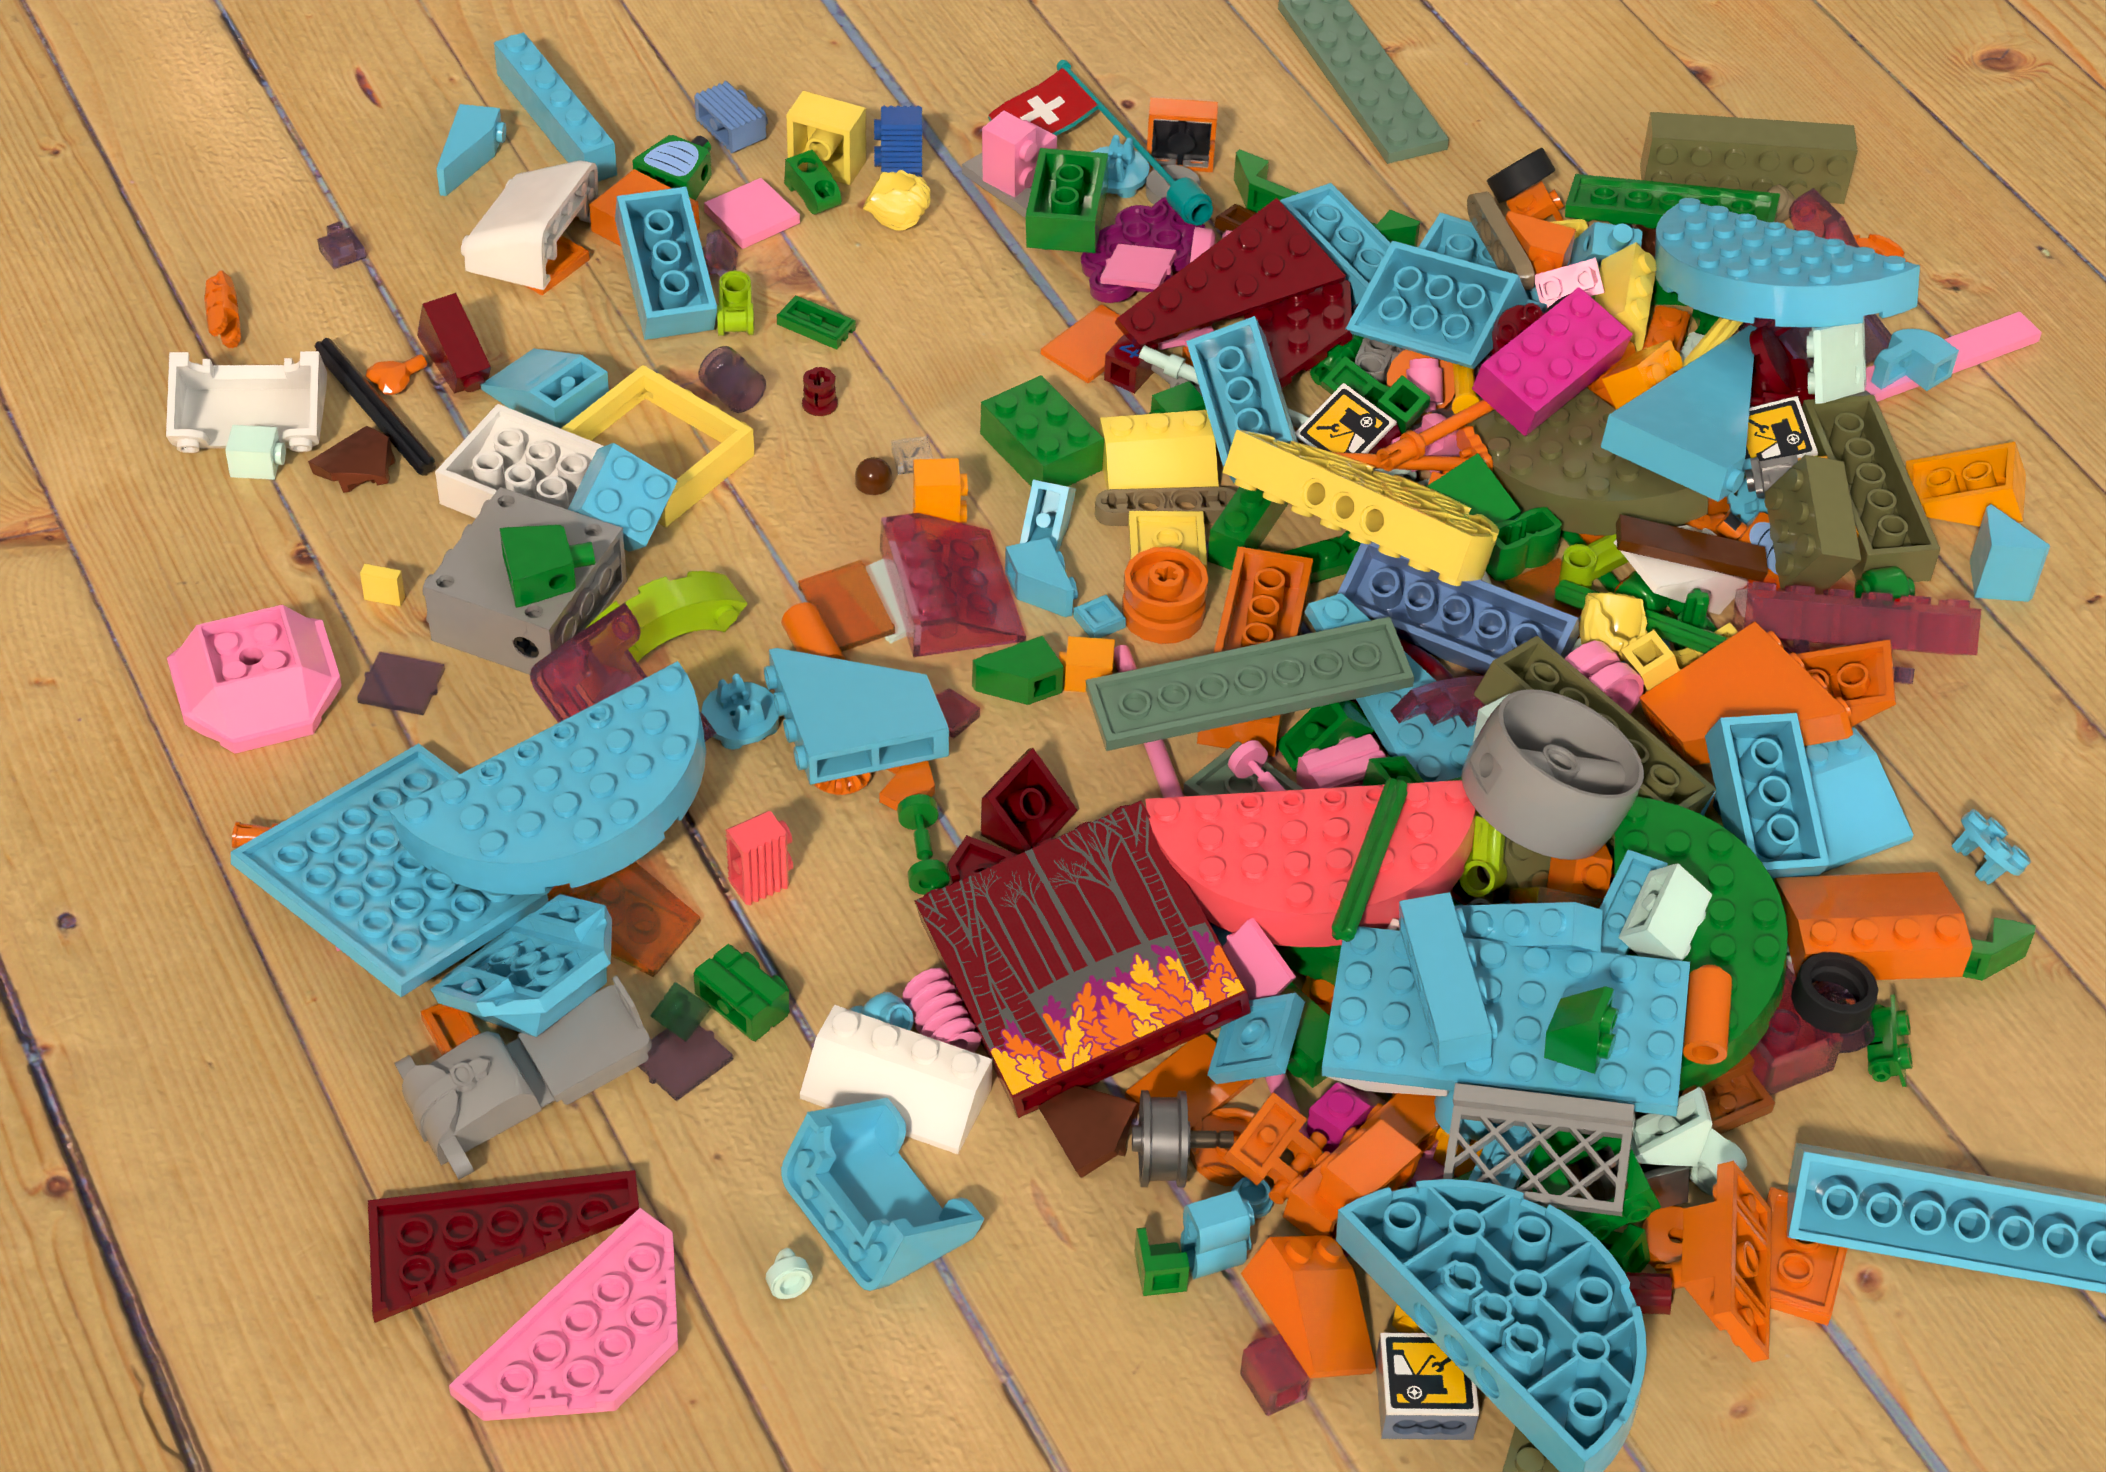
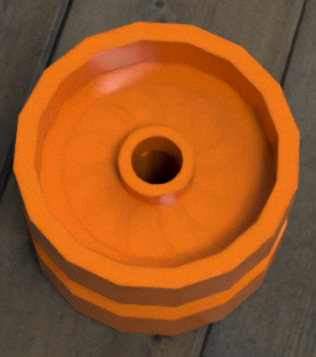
(1164, 595)

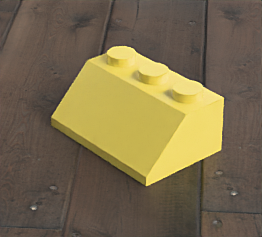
(1628, 288)
(1159, 451)

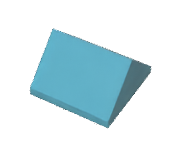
(2006, 558)

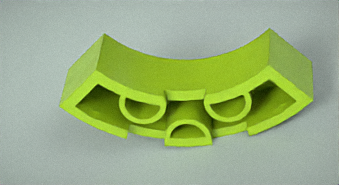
(681, 606)

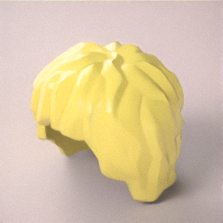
(898, 199)
(1612, 620)

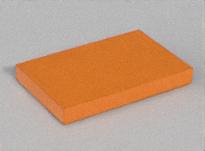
(1801, 1271)

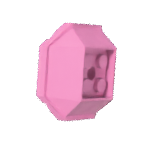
(255, 678)

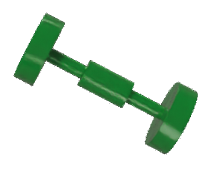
(919, 813)

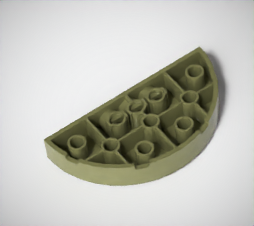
(1577, 479)

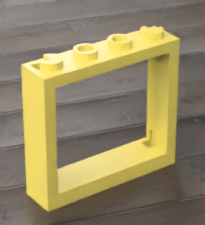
(706, 474)

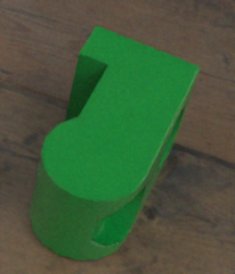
(813, 185)

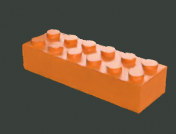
(1261, 606)

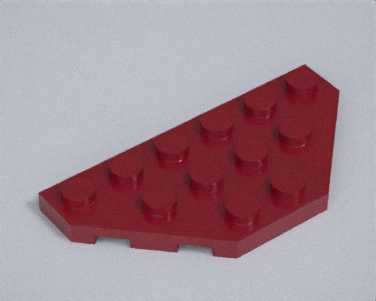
(1305, 328)

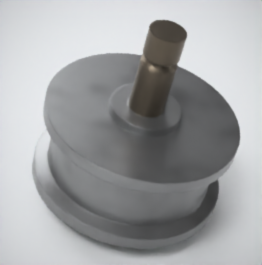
(1166, 1139)

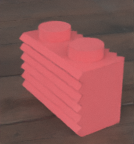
(758, 857)

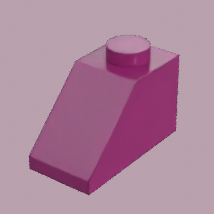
(1339, 1111)

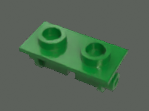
(1892, 1055)

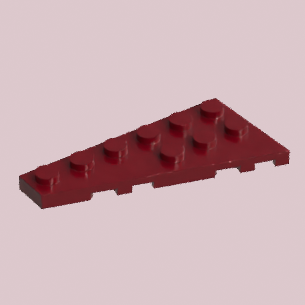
(1241, 273)
(459, 1237)

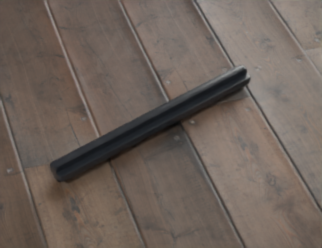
(375, 407)

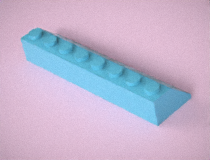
(1947, 1217)

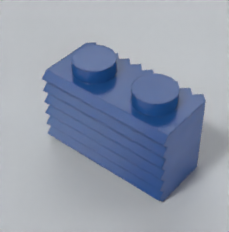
(900, 139)

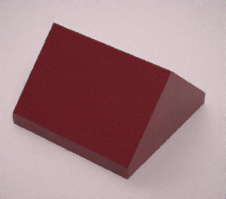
(1025, 806)

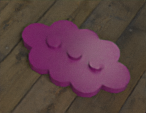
(1138, 226)

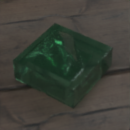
(680, 1011)

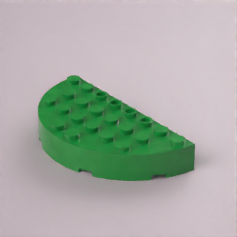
(1742, 921)

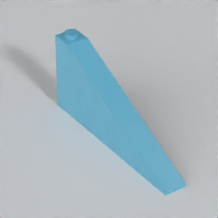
(1692, 421)

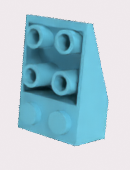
(549, 385)

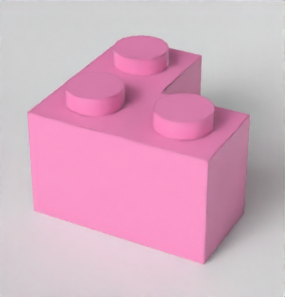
(1012, 152)

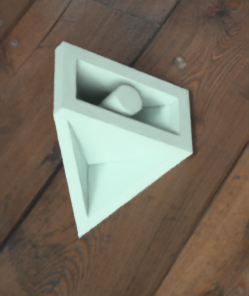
(1677, 1138)

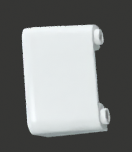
(528, 220)
(212, 398)

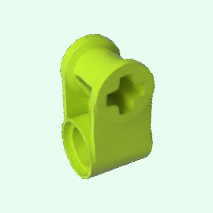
(735, 304)

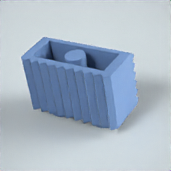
(730, 116)

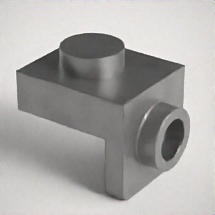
(1767, 472)

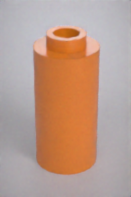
(809, 631)
(1707, 1015)

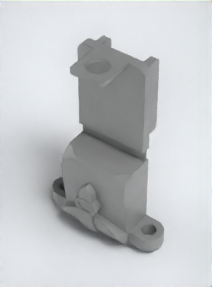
(493, 1085)

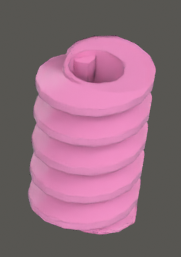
(939, 1010)

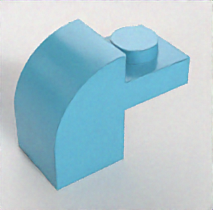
(1917, 355)

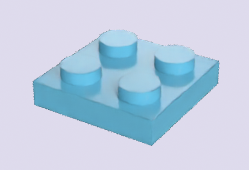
(1257, 1042)

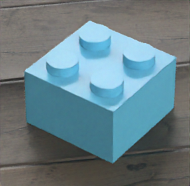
(624, 493)

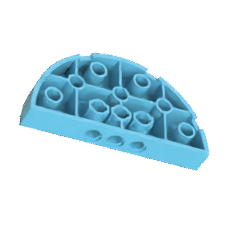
(1763, 270)
(568, 798)
(1516, 1304)

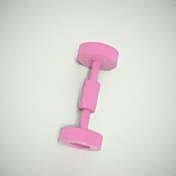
(1249, 760)

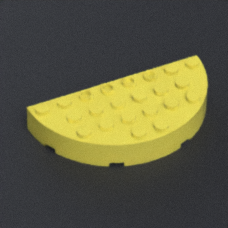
(1372, 505)

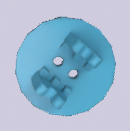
(1125, 168)
(740, 712)
(1990, 838)

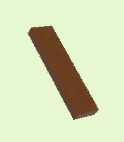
(1691, 548)

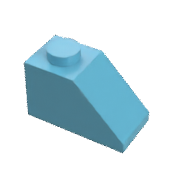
(1048, 512)

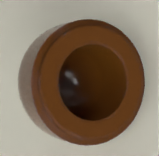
(873, 476)

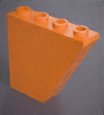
(1737, 679)

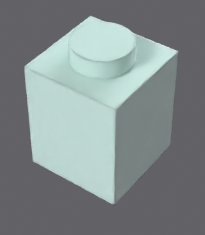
(254, 452)

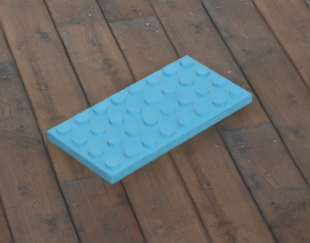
(1383, 1036)

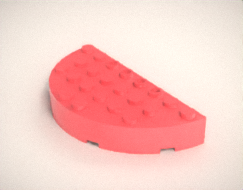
(1294, 851)

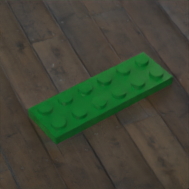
(1647, 201)

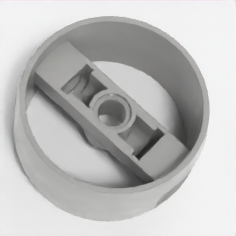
(1552, 774)

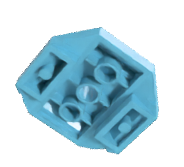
(535, 968)

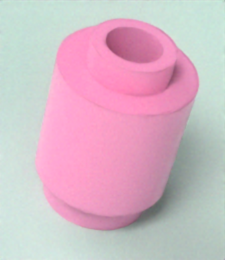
(1429, 378)

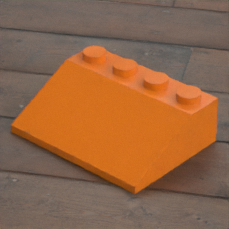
(1885, 921)

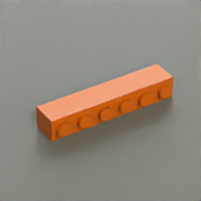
(1406, 1113)

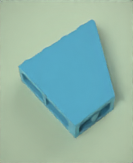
(854, 715)

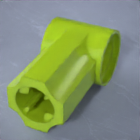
(1586, 563)
(1487, 853)

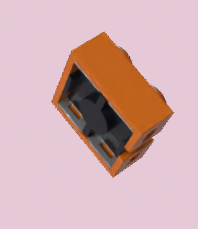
(1182, 133)

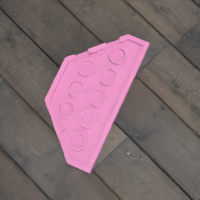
(587, 1337)

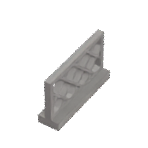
(1549, 1113)

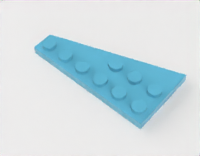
(1432, 750)

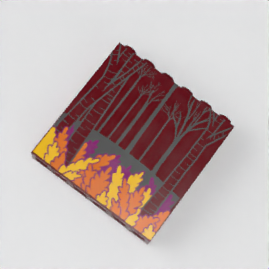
(1081, 958)

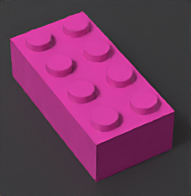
(1551, 361)

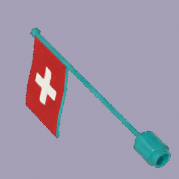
(1066, 101)

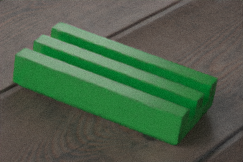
(812, 325)

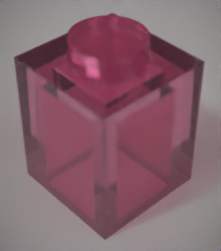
(1273, 1374)

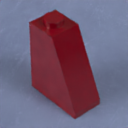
(453, 344)

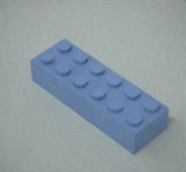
(1452, 622)

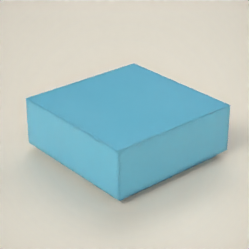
(1099, 617)

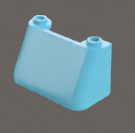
(867, 1197)

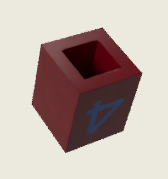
(1125, 367)

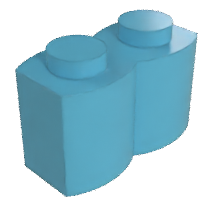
(1216, 1233)

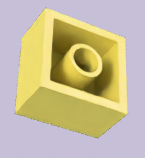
(832, 131)

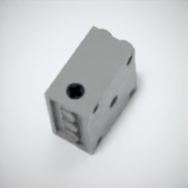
(472, 596)

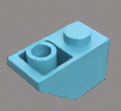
(1040, 576)

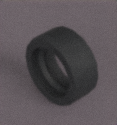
(1520, 175)
(1841, 971)

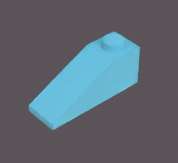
(469, 145)

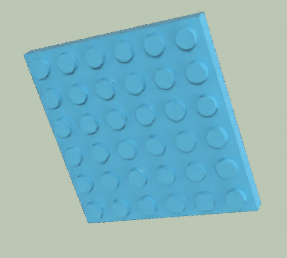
(365, 892)

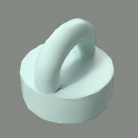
(788, 1275)

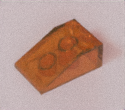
(645, 916)

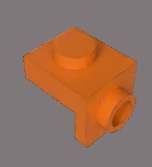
(1537, 203)

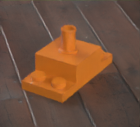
(1729, 1260)

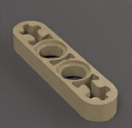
(1499, 238)
(1163, 498)

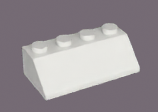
(927, 1080)

